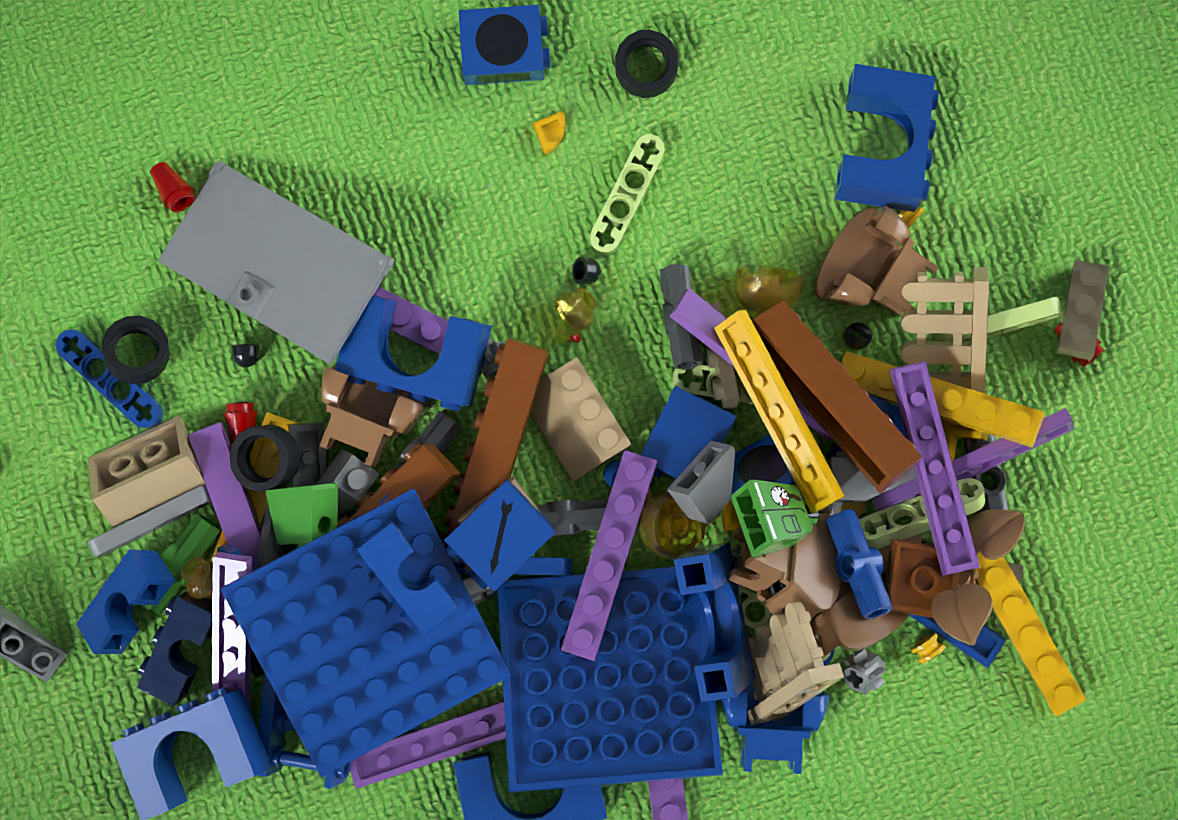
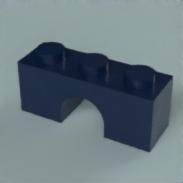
(167, 672)

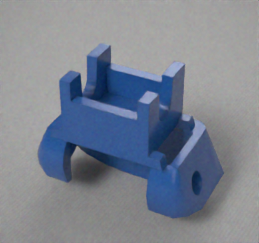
(777, 738)

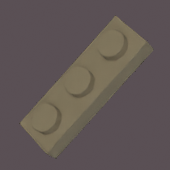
(1083, 310)
(725, 385)

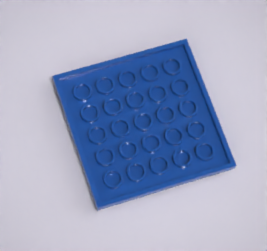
(344, 653)
(610, 718)

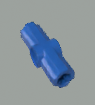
(859, 564)

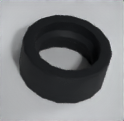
(652, 39)
(130, 325)
(241, 463)

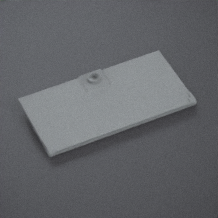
(276, 261)

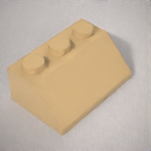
(577, 420)
(144, 472)

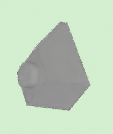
(351, 477)
(706, 483)

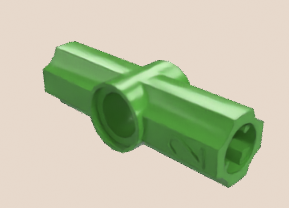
(193, 543)

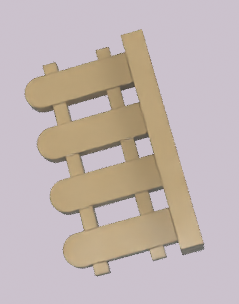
(949, 321)
(787, 665)

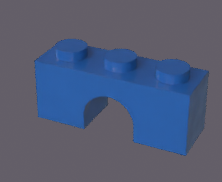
(137, 580)
(422, 604)

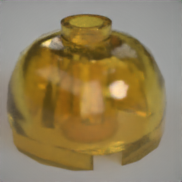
(767, 287)
(667, 529)

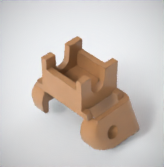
(869, 264)
(366, 415)
(804, 569)
(846, 627)

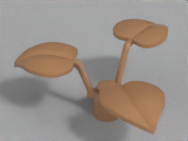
(969, 605)

